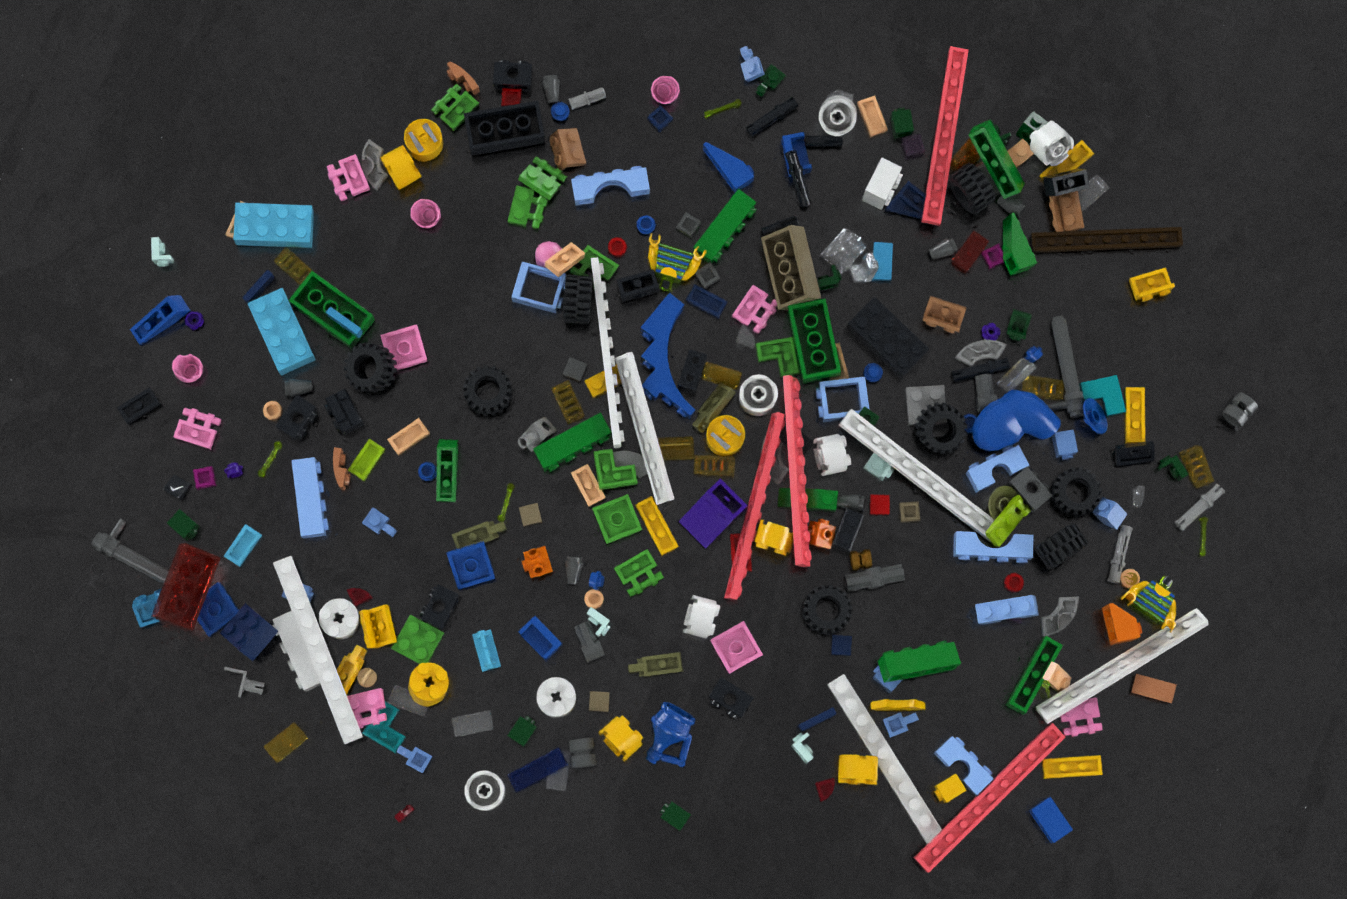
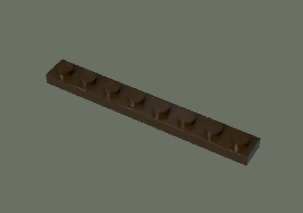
(1106, 239)

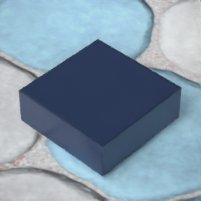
(660, 118)
(841, 645)

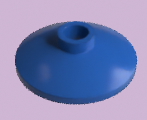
(1094, 416)

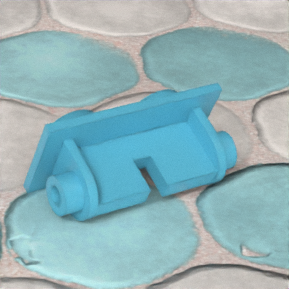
(486, 650)

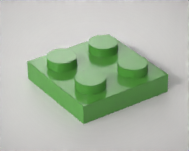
(617, 519)
(417, 640)

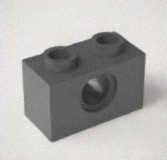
(1033, 500)

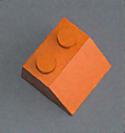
(1120, 625)

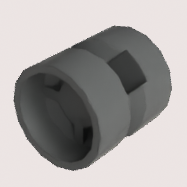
(1241, 407)
(582, 753)

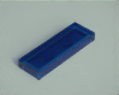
(537, 770)

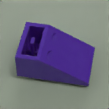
(713, 513)

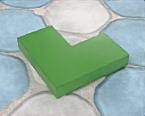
(780, 350)
(612, 476)

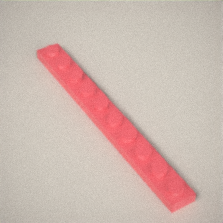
(944, 136)
(796, 471)
(756, 500)
(989, 797)

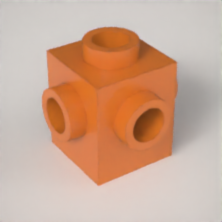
(821, 533)
(537, 562)

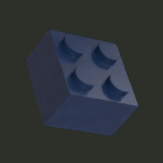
(249, 632)

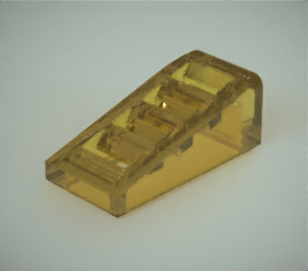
(282, 256)
(1027, 386)
(569, 419)
(1203, 463)
(730, 469)

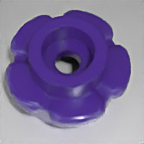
(194, 315)
(985, 331)
(233, 470)

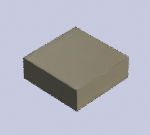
(909, 511)
(530, 514)
(599, 701)

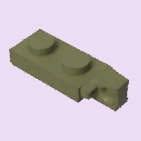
(713, 406)
(482, 532)
(657, 665)

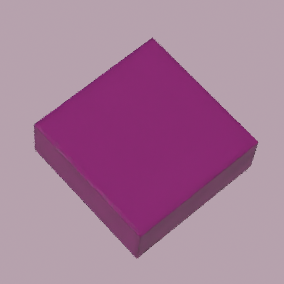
(993, 256)
(204, 477)

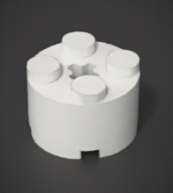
(832, 106)
(1051, 144)
(768, 394)
(831, 454)
(329, 614)
(700, 617)
(545, 700)
(494, 796)

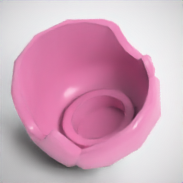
(665, 89)
(425, 213)
(545, 251)
(187, 368)

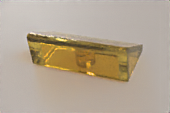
(719, 374)
(677, 448)
(285, 742)

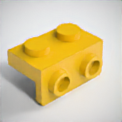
(1151, 284)
(377, 627)

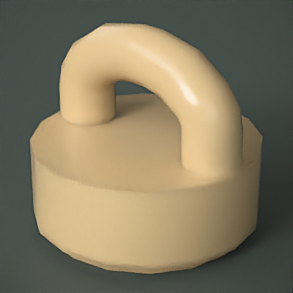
(367, 677)

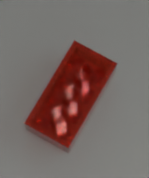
(185, 587)

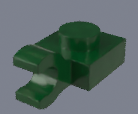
(771, 80)

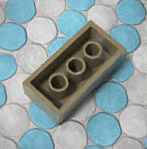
(790, 267)

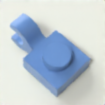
(752, 66)
(377, 521)
(897, 723)
(416, 759)

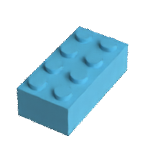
(273, 225)
(281, 331)

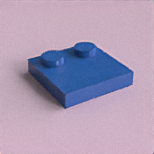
(470, 565)
(216, 610)

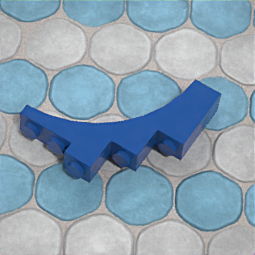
(660, 381)

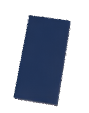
(259, 287)
(706, 301)
(817, 719)

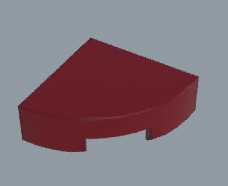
(358, 596)
(825, 788)
(401, 815)

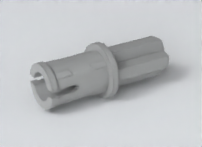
(587, 98)

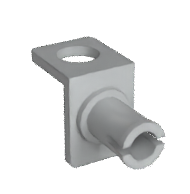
(536, 434)
(246, 684)

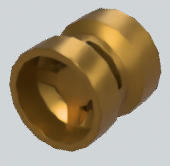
(865, 559)

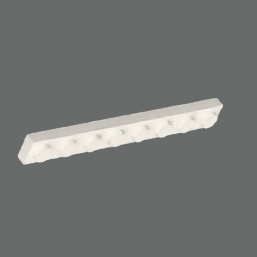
(644, 428)

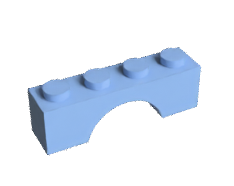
(633, 181)
(969, 546)

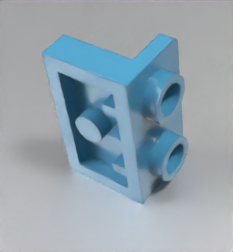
(143, 608)

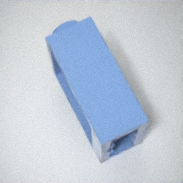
(526, 268)
(860, 382)

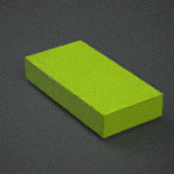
(366, 459)

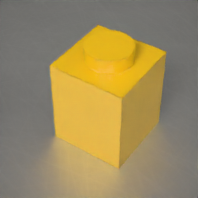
(949, 788)

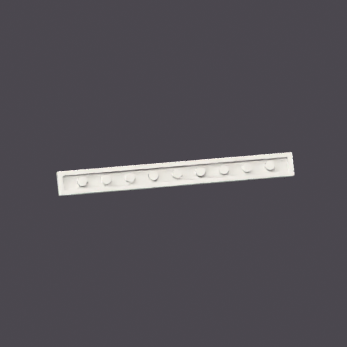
(608, 361)
(916, 472)
(317, 650)
(1121, 666)
(887, 760)

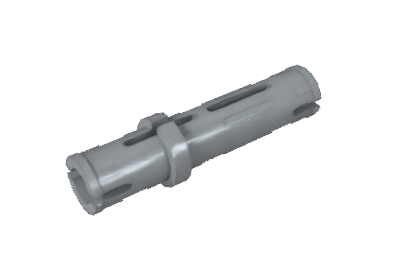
(1206, 500)
(1117, 562)

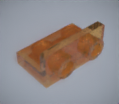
(965, 155)

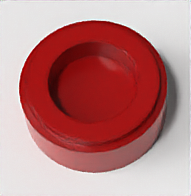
(617, 247)
(1014, 582)

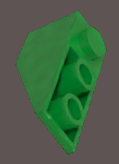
(1016, 250)

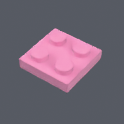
(405, 346)
(736, 647)

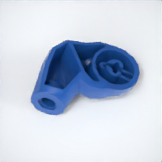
(1010, 417)

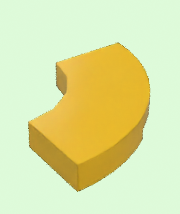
(898, 705)

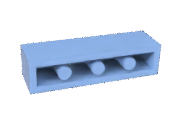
(309, 498)

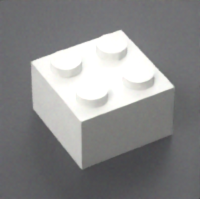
(880, 187)

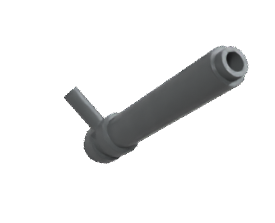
(1073, 396)
(114, 548)

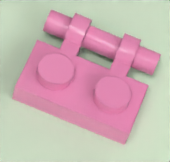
(353, 174)
(751, 305)
(194, 433)
(366, 702)
(1086, 710)

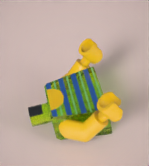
(671, 263)
(1154, 601)

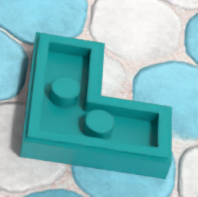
(1107, 389)
(383, 732)

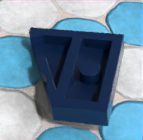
(908, 201)

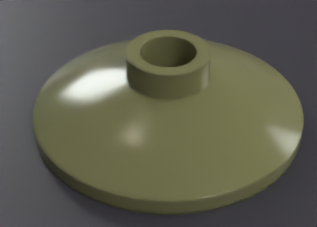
(1001, 495)

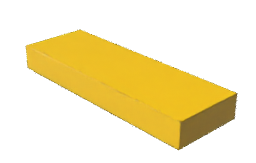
(1077, 156)
(1134, 415)
(656, 526)
(1072, 767)

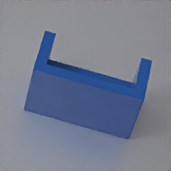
(797, 143)
(540, 638)
(1050, 820)

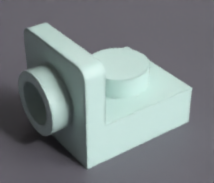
(158, 249)
(878, 467)
(597, 618)
(803, 751)

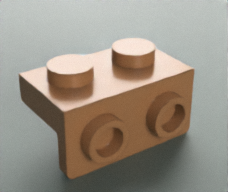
(567, 148)
(944, 314)

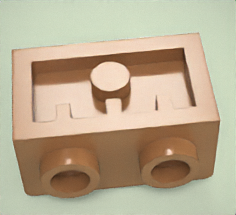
(1066, 212)

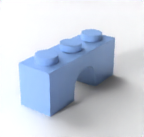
(981, 474)
(1006, 609)
(977, 776)

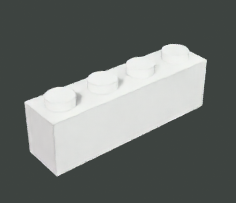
(294, 646)

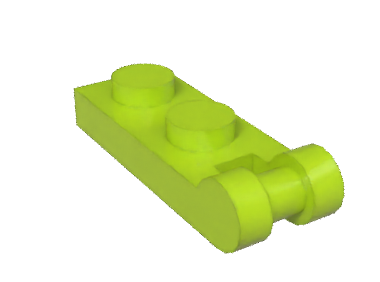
(1007, 521)

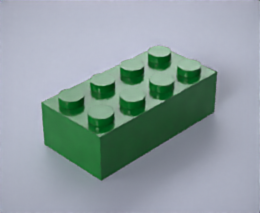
(316, 297)
(814, 341)

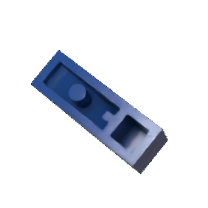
(731, 168)
(160, 318)

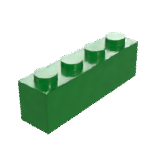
(996, 159)
(725, 226)
(572, 442)
(919, 661)
(1033, 675)

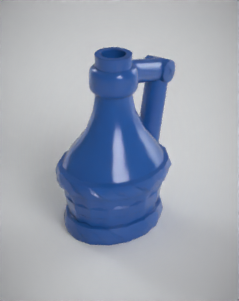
(670, 727)

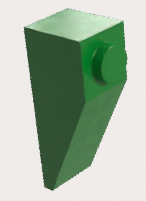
(447, 470)
(818, 500)

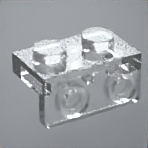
(843, 250)

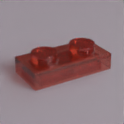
(970, 251)

